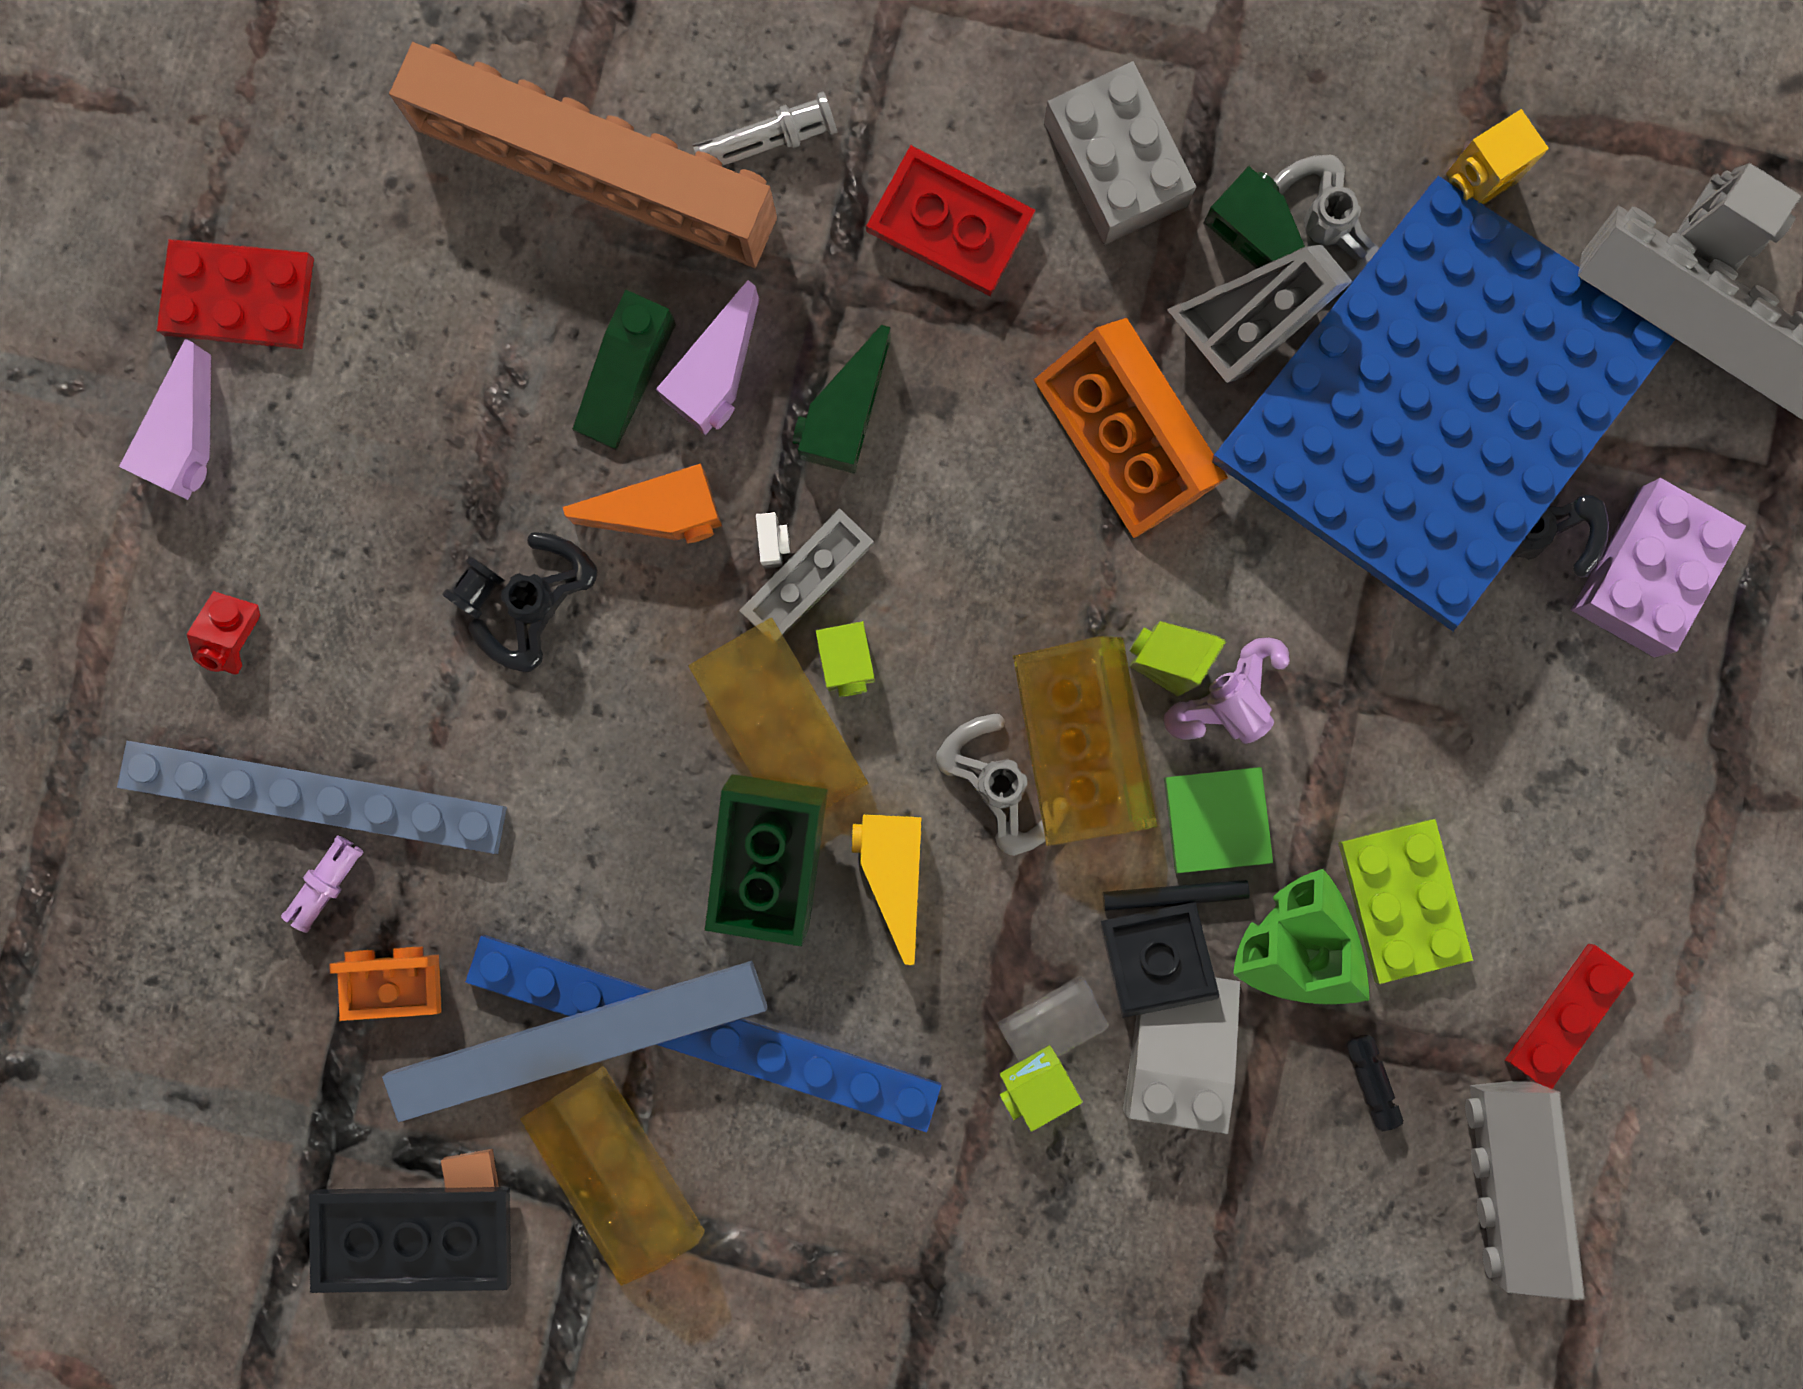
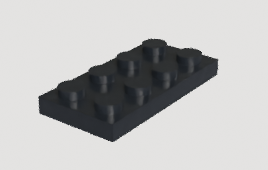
(409, 1239)

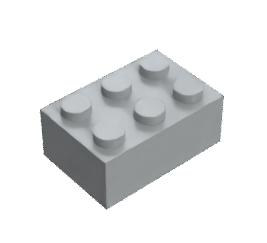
(1119, 153)

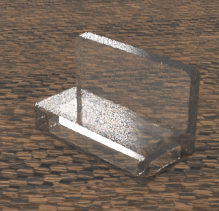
(1057, 1019)

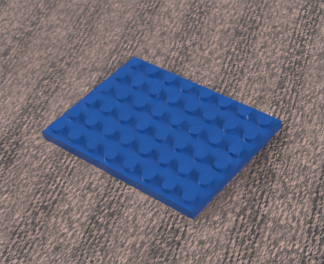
(1443, 402)

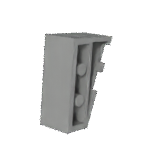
(1739, 215)
(1258, 312)

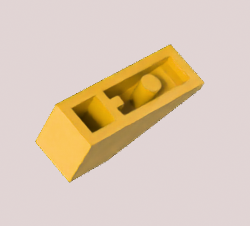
(891, 865)

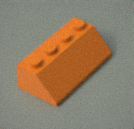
(1129, 426)

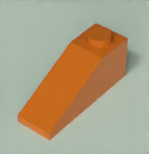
(662, 507)

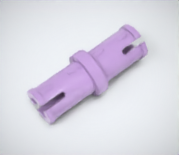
(322, 884)

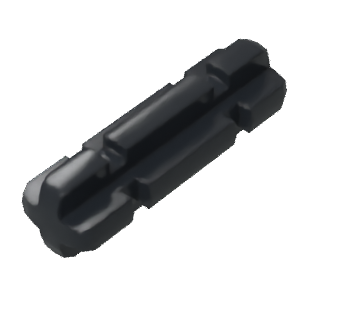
(1375, 1083)

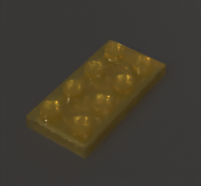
(776, 714)

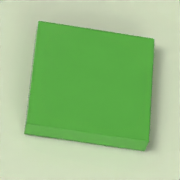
(1218, 820)

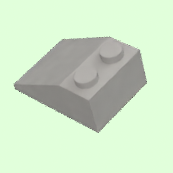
(1186, 1063)

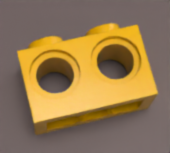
(1497, 158)

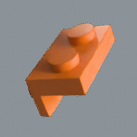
(388, 986)

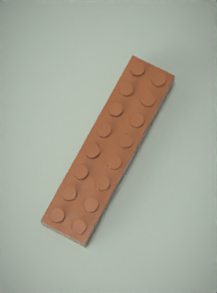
(585, 153)

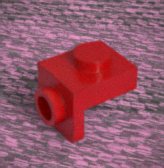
(221, 632)

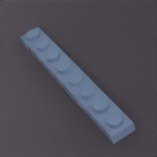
(312, 797)

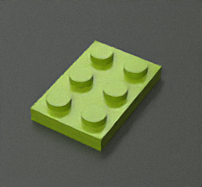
(1405, 901)

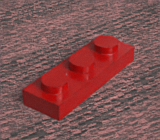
(1569, 1016)

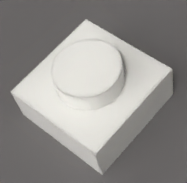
(772, 540)

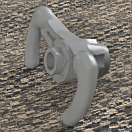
(1334, 212)
(952, 763)

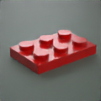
(950, 220)
(235, 294)

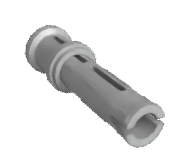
(787, 128)

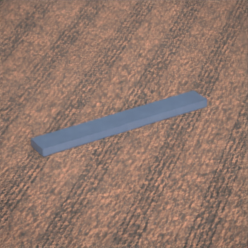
(575, 1041)

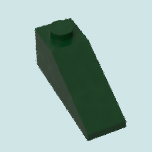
(1255, 219)
(623, 368)
(842, 411)

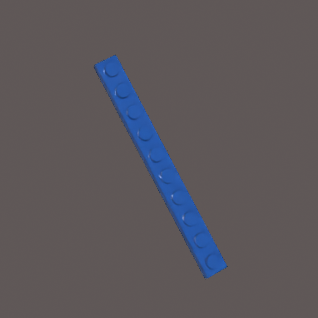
(734, 1045)

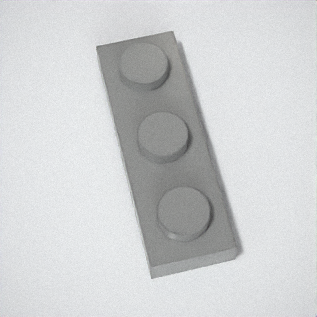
(809, 573)

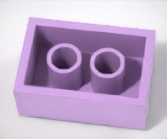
(1658, 568)

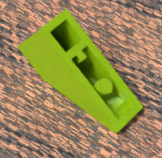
(1174, 656)

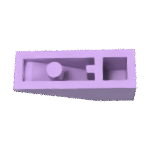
(710, 372)
(175, 432)

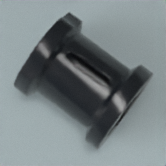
(473, 587)

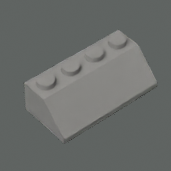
(1525, 1189)

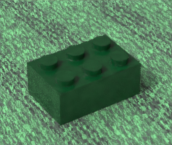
(765, 859)

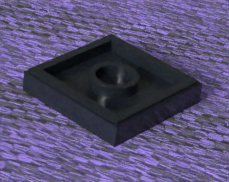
(1159, 960)

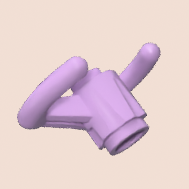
(1232, 698)

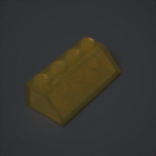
(1084, 740)
(613, 1177)

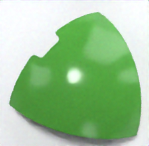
(1306, 947)

